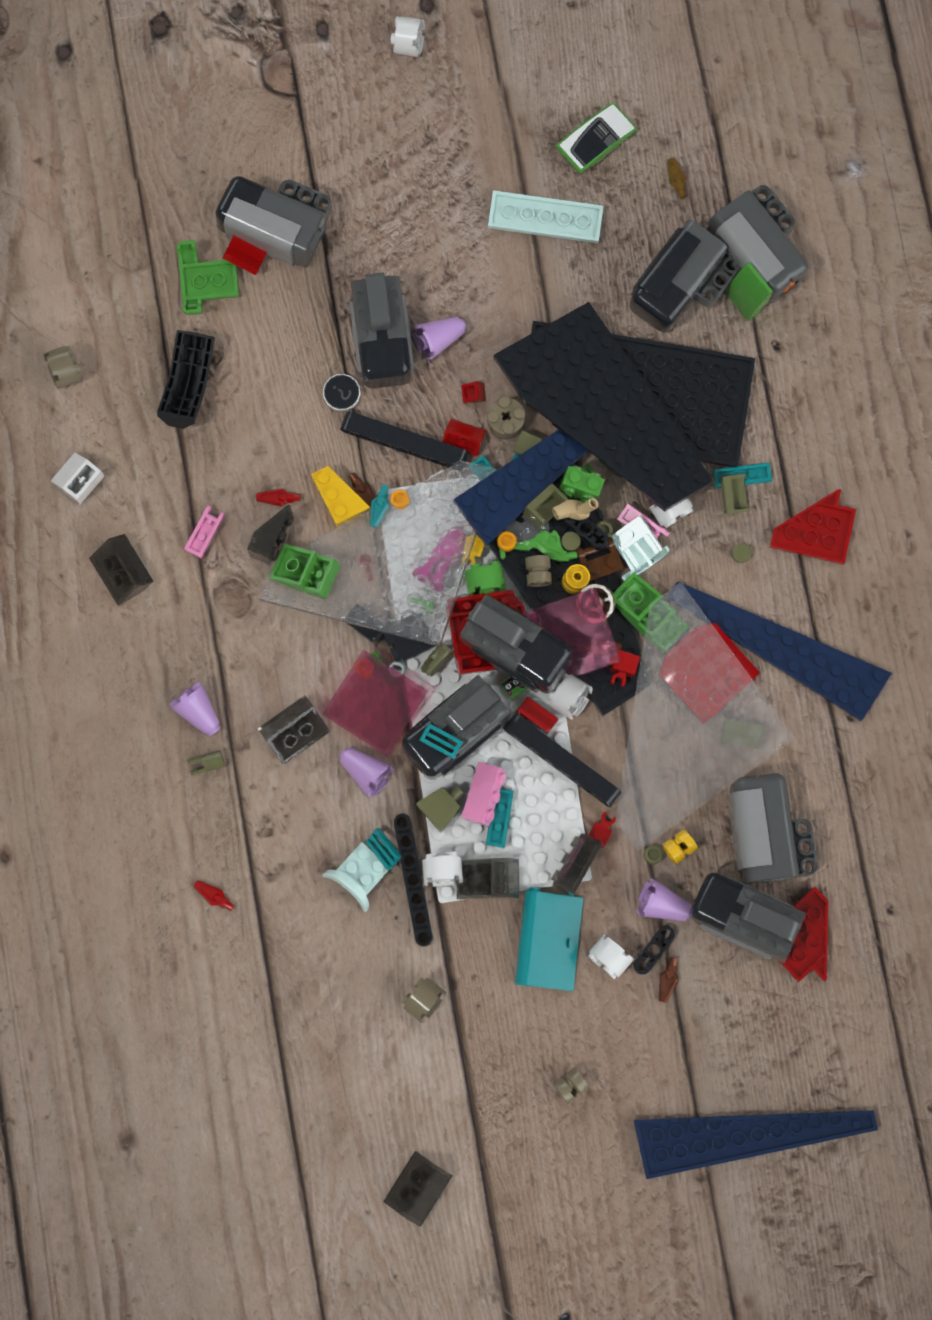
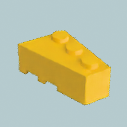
(338, 497)

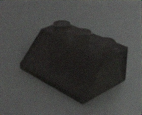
(120, 569)
(294, 730)
(576, 863)
(417, 1188)

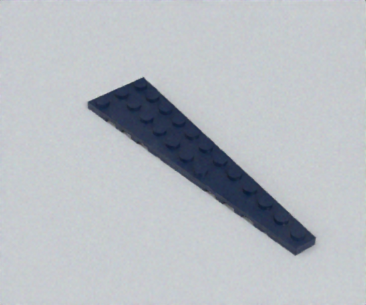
(507, 492)
(821, 668)
(699, 1142)

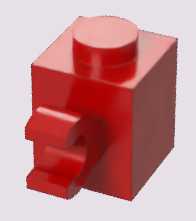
(625, 667)

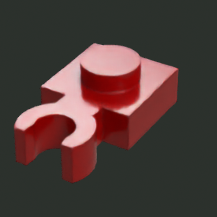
(601, 831)

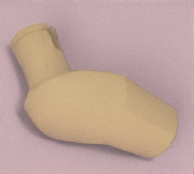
(575, 509)

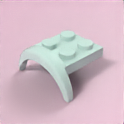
(638, 546)
(359, 874)

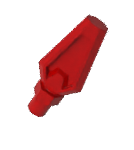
(277, 497)
(213, 895)

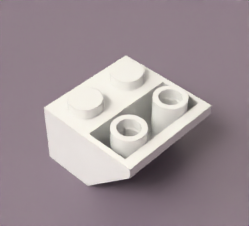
(77, 478)

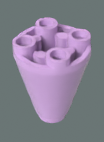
(197, 709)

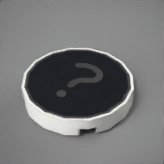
(341, 392)

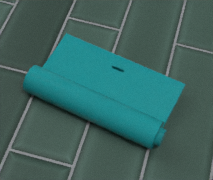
(546, 928)

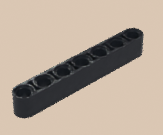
(402, 440)
(562, 760)
(407, 872)

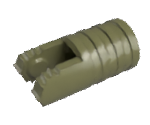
(436, 660)
(210, 761)

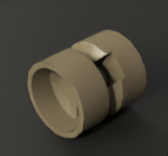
(538, 571)
(571, 1085)

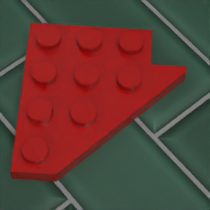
(818, 531)
(811, 943)

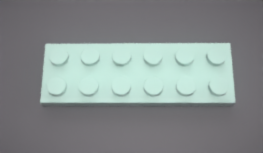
(545, 216)

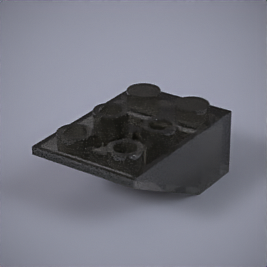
(268, 537)
(489, 879)

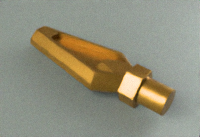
(677, 177)

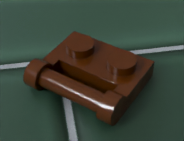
(602, 565)

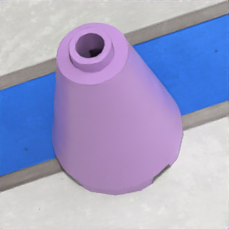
(437, 335)
(366, 770)
(662, 903)

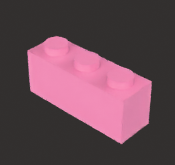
(484, 794)

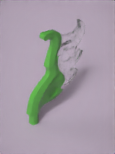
(530, 537)

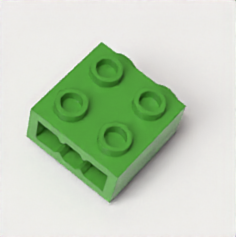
(580, 484)

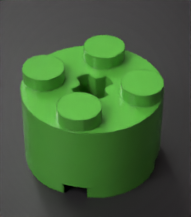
(484, 579)

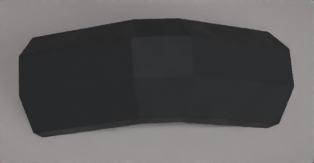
(186, 379)

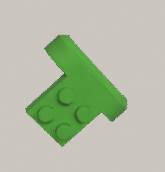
(204, 279)

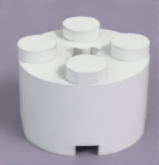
(408, 36)
(669, 517)
(570, 696)
(442, 869)
(611, 956)

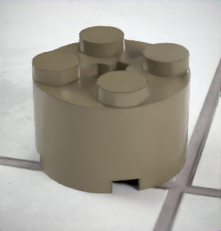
(62, 367)
(505, 408)
(424, 999)

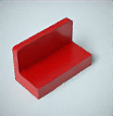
(244, 255)
(464, 436)
(537, 715)

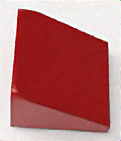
(473, 392)

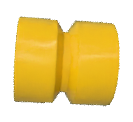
(575, 578)
(673, 849)

